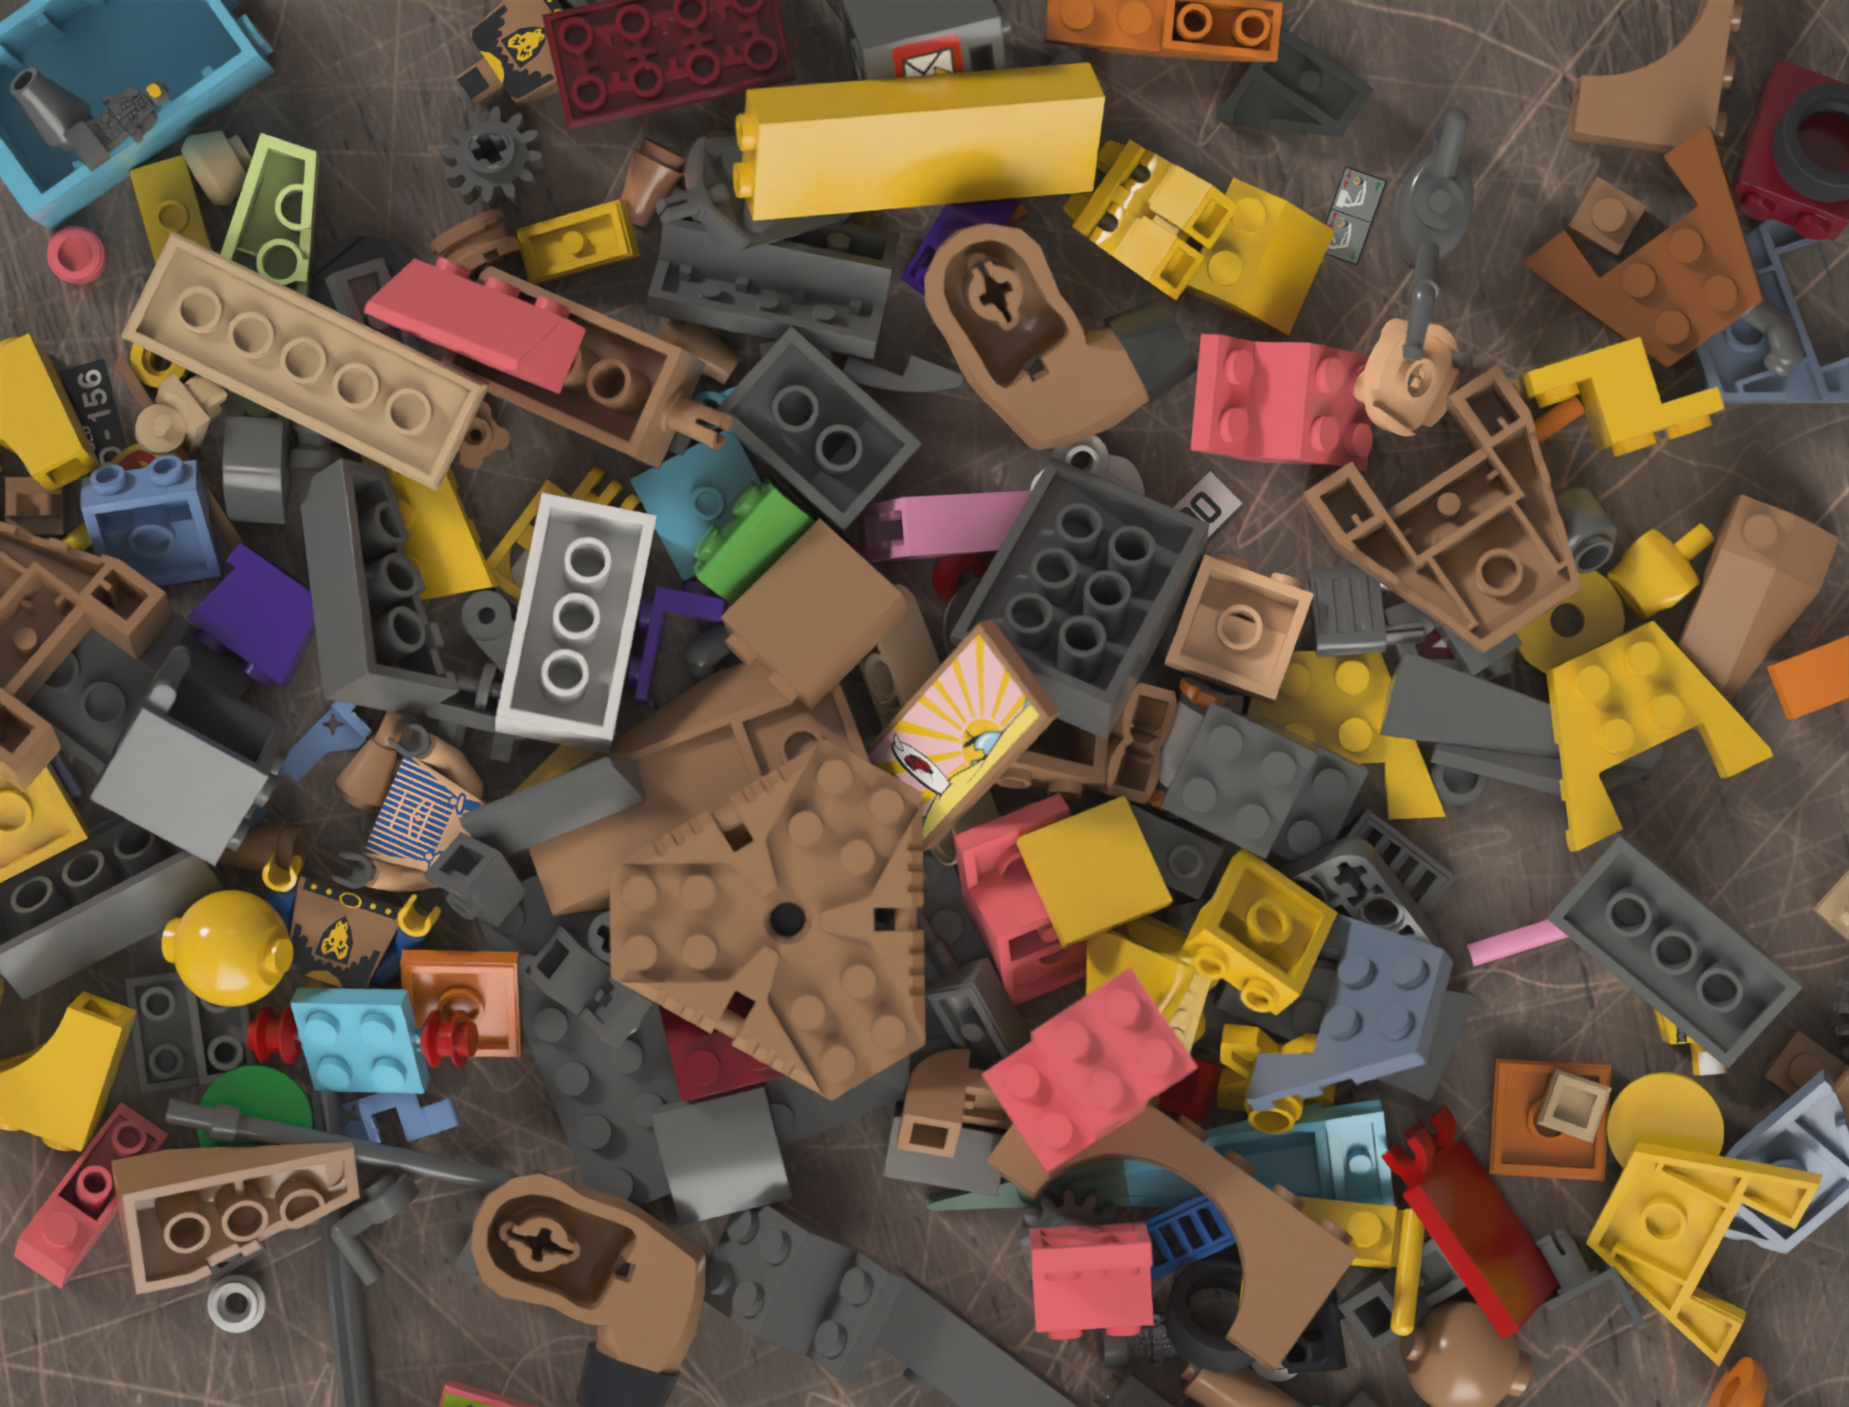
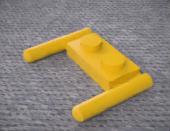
(1383, 1241)

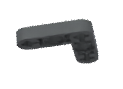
(1341, 886)

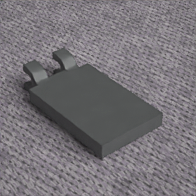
(92, 697)

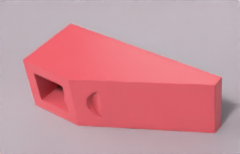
(85, 1198)

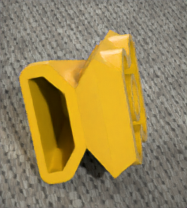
(1161, 967)

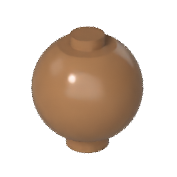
(1461, 1359)

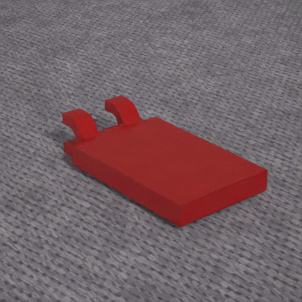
(1472, 1223)

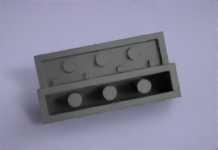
(820, 282)

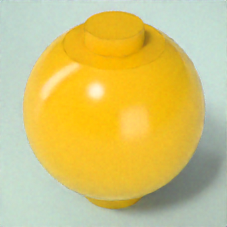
(229, 947)

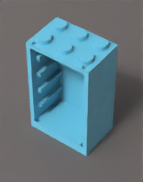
(101, 51)

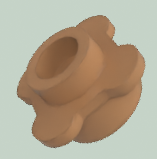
(491, 439)

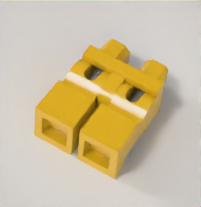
(1148, 213)

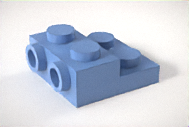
(153, 520)

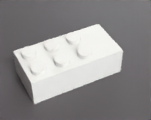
(575, 623)

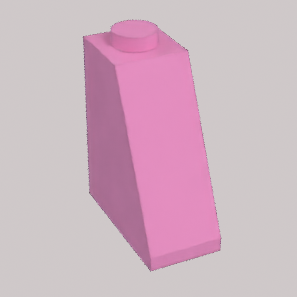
(938, 525)

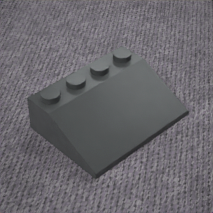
(1087, 589)

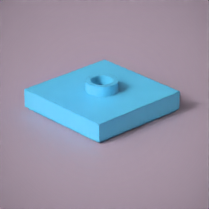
(694, 494)

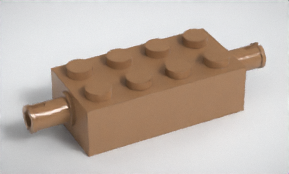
(619, 389)

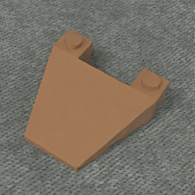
(1476, 542)
(46, 609)

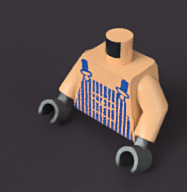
(417, 816)

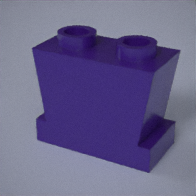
(259, 616)

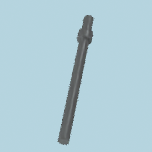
(227, 1122)

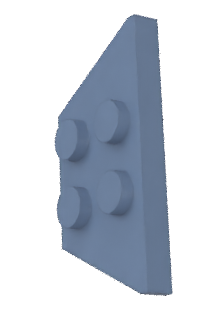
(1804, 1135)

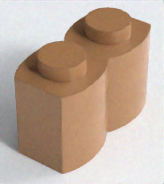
(1135, 743)

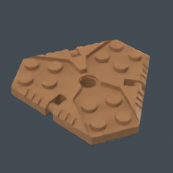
(837, 992)

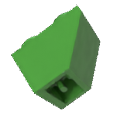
(751, 541)

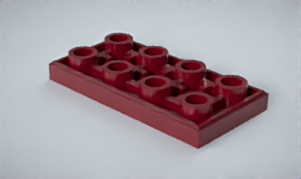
(662, 54)

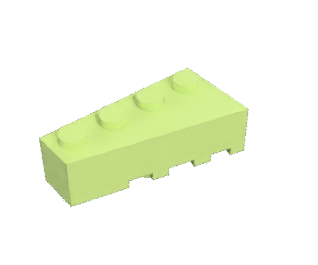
(277, 214)

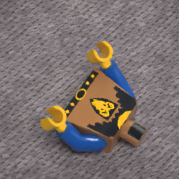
(342, 933)

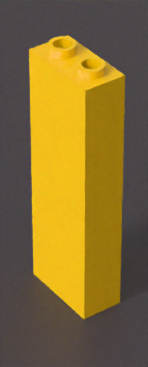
(918, 141)

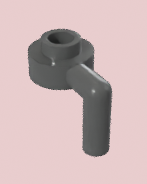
(384, 1197)

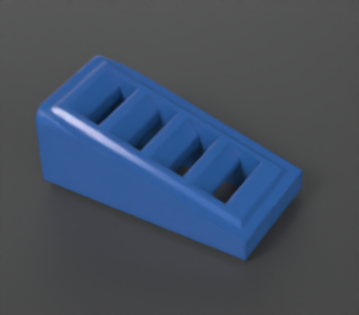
(1171, 1215)

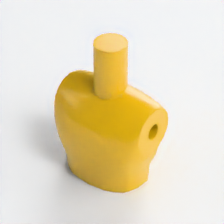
(1657, 572)

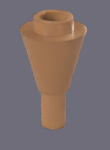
(371, 771)

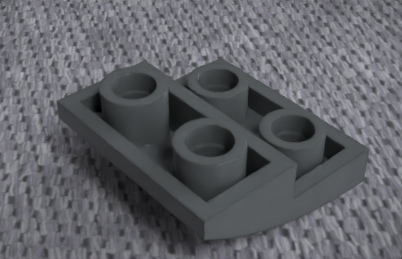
(181, 1036)
(721, 1153)

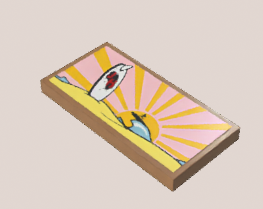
(964, 728)

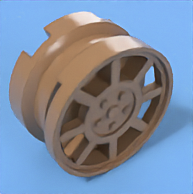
(478, 243)

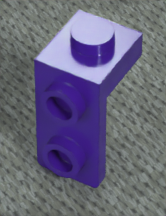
(693, 601)

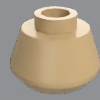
(217, 164)

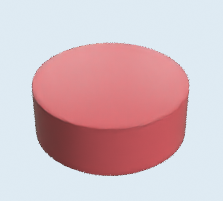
(77, 255)

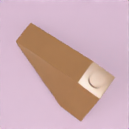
(1752, 590)
(207, 1204)

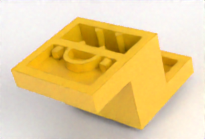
(1619, 397)

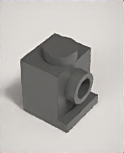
(477, 880)

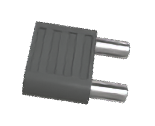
(1350, 614)

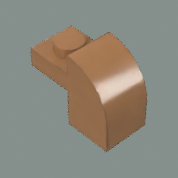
(940, 1098)

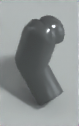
(1782, 337)

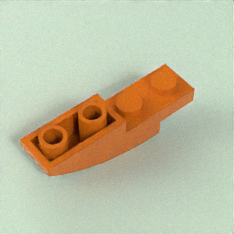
(1169, 28)

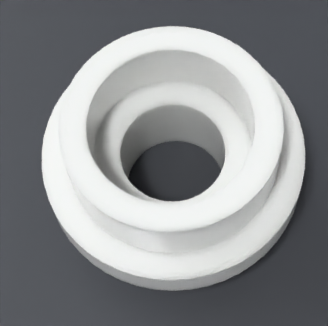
(220, 1310)

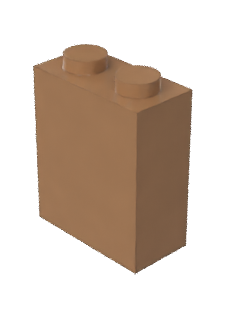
(813, 616)

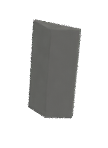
(1675, 950)

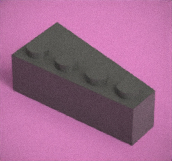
(366, 595)

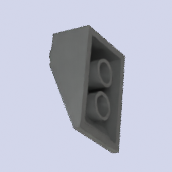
(817, 430)

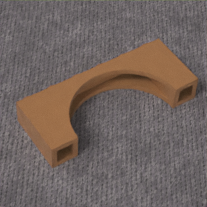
(1666, 99)

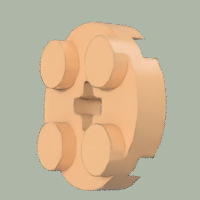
(1385, 386)

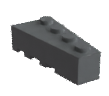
(1307, 1013)

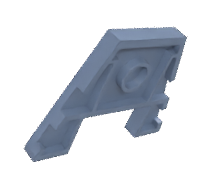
(1737, 354)
(1375, 1016)

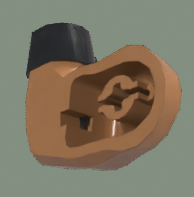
(600, 1266)

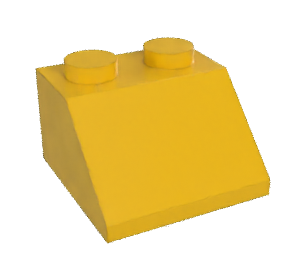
(1262, 259)

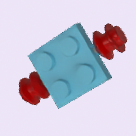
(361, 1039)

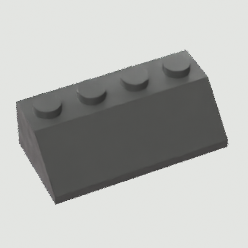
(95, 901)

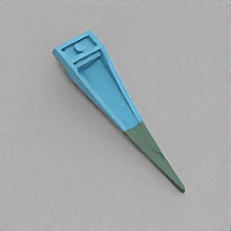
(1324, 1156)

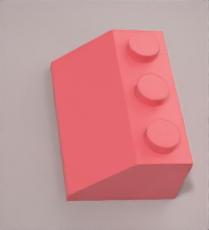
(481, 321)

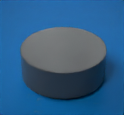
(1457, 785)

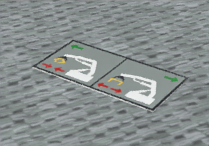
(1353, 213)

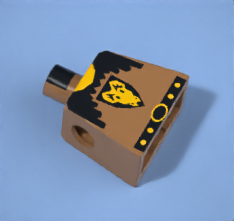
(513, 53)

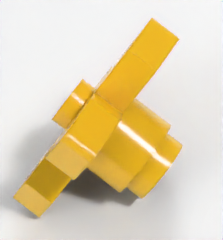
(1239, 1053)

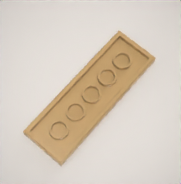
(304, 361)

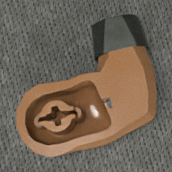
(1030, 349)

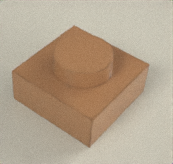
(1606, 217)

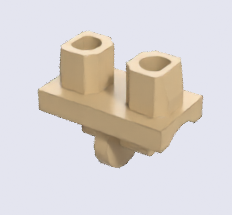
(179, 415)

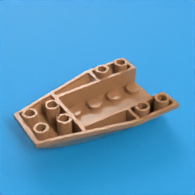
(690, 762)

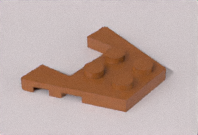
(1680, 283)

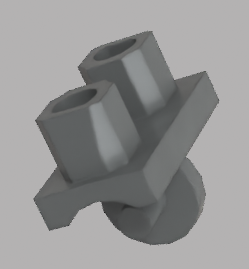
(475, 708)

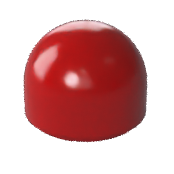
(948, 570)

